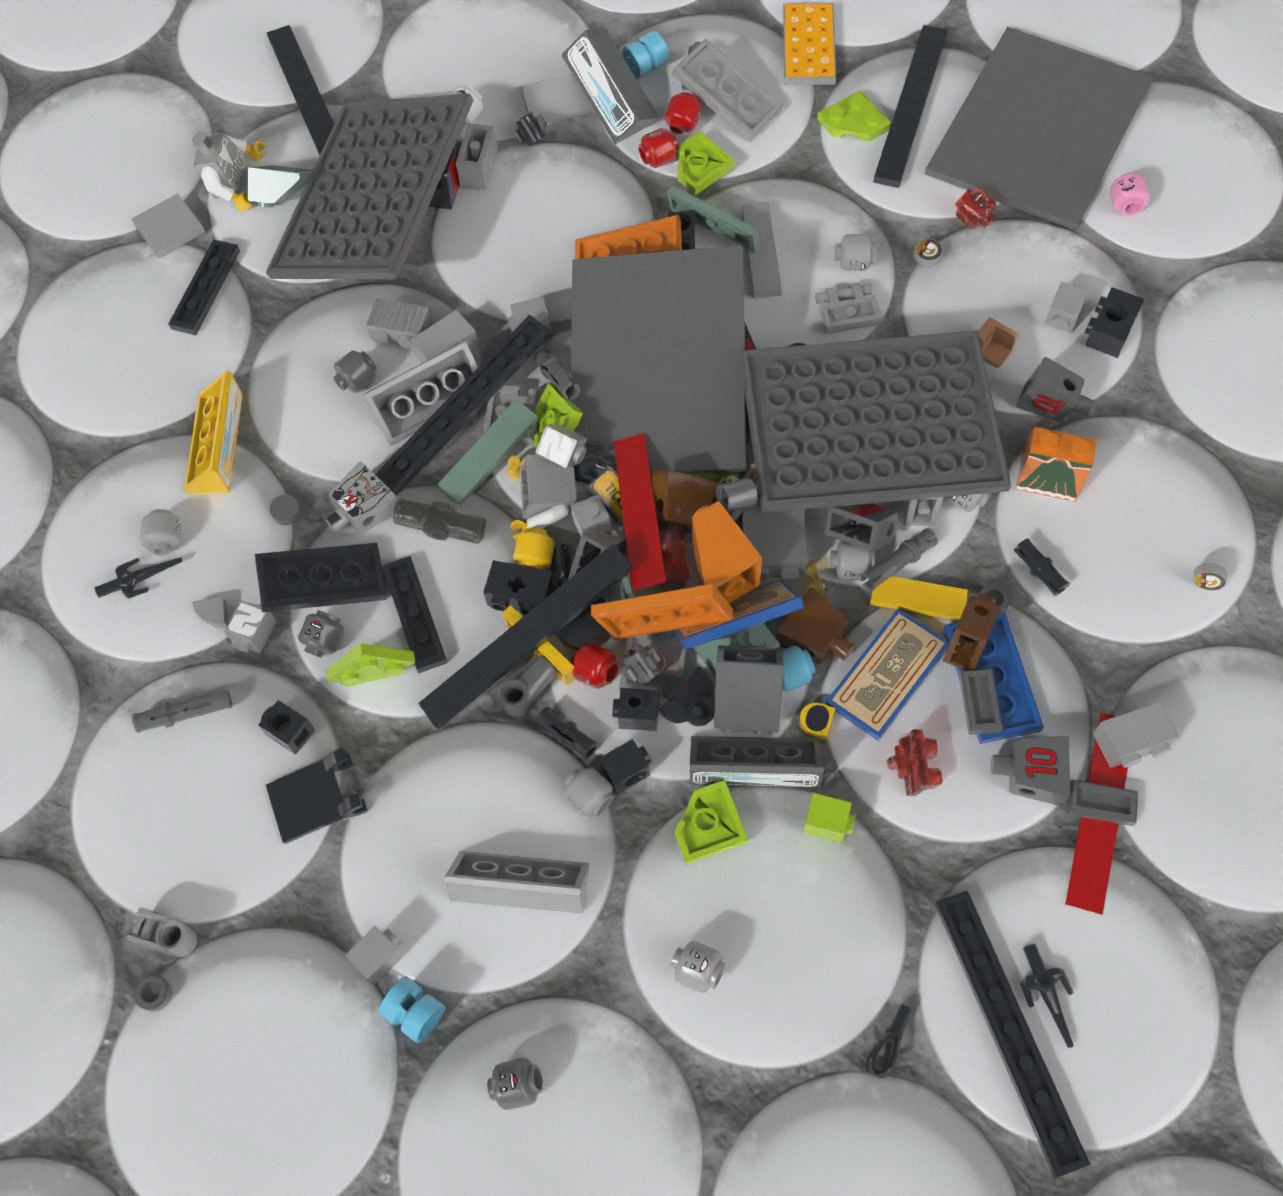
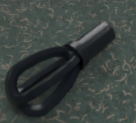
(559, 575)
(895, 1032)

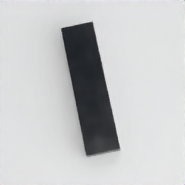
(204, 287)
(414, 614)

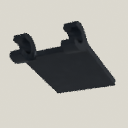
(313, 798)

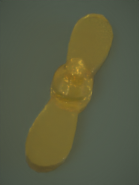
(816, 583)

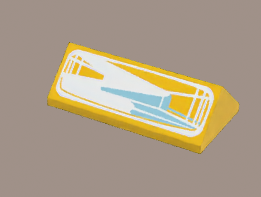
(214, 437)

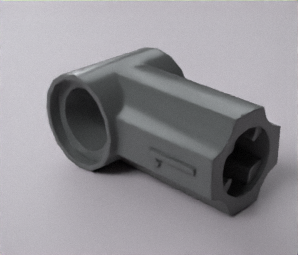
(736, 496)
(529, 684)

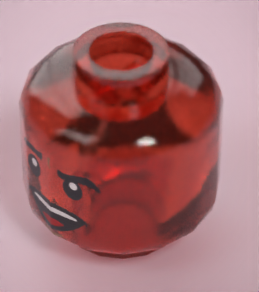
(975, 208)

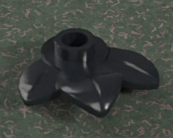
(684, 695)

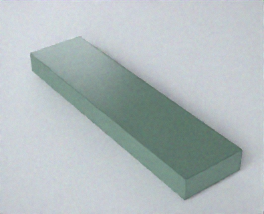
(715, 219)
(488, 451)

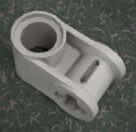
(156, 932)

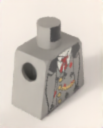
(361, 501)

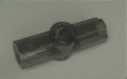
(439, 520)

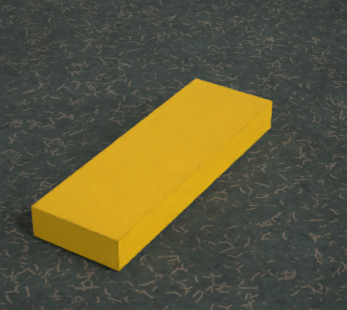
(920, 598)
(546, 650)

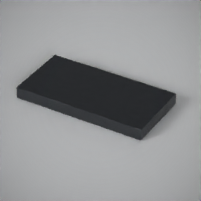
(320, 577)

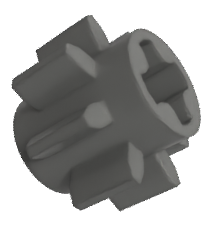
(640, 663)

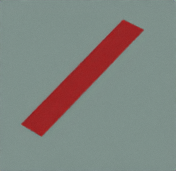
(639, 512)
(1095, 841)

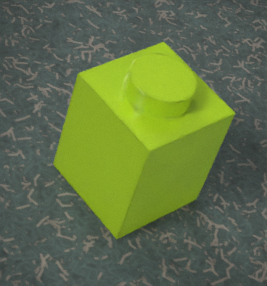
(829, 818)

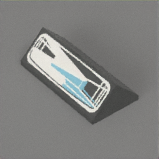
(609, 84)
(756, 761)

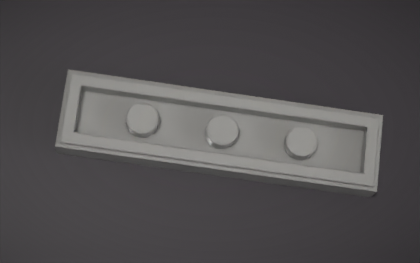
(764, 263)

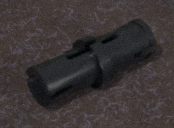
(1041, 567)
(566, 732)

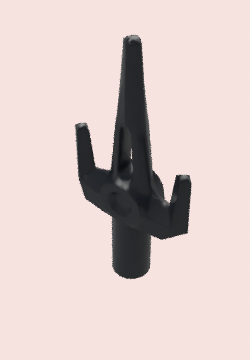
(592, 460)
(127, 580)
(1045, 981)

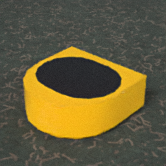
(816, 720)

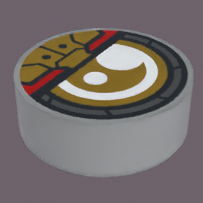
(928, 252)
(1210, 576)

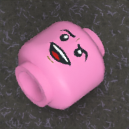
(1130, 194)

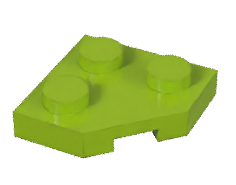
(854, 117)
(702, 163)
(554, 409)
(369, 664)
(709, 824)

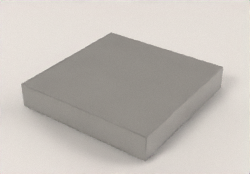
(168, 225)
(672, 661)

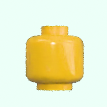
(534, 549)

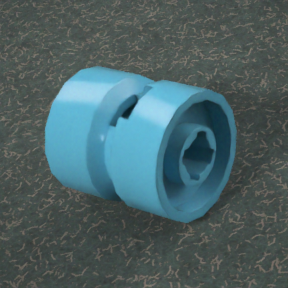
(646, 54)
(423, 1012)

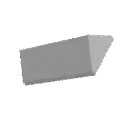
(555, 99)
(414, 396)
(518, 881)

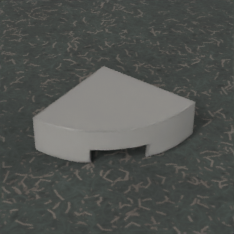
(212, 611)

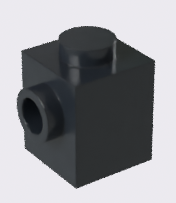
(637, 709)

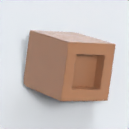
(996, 341)

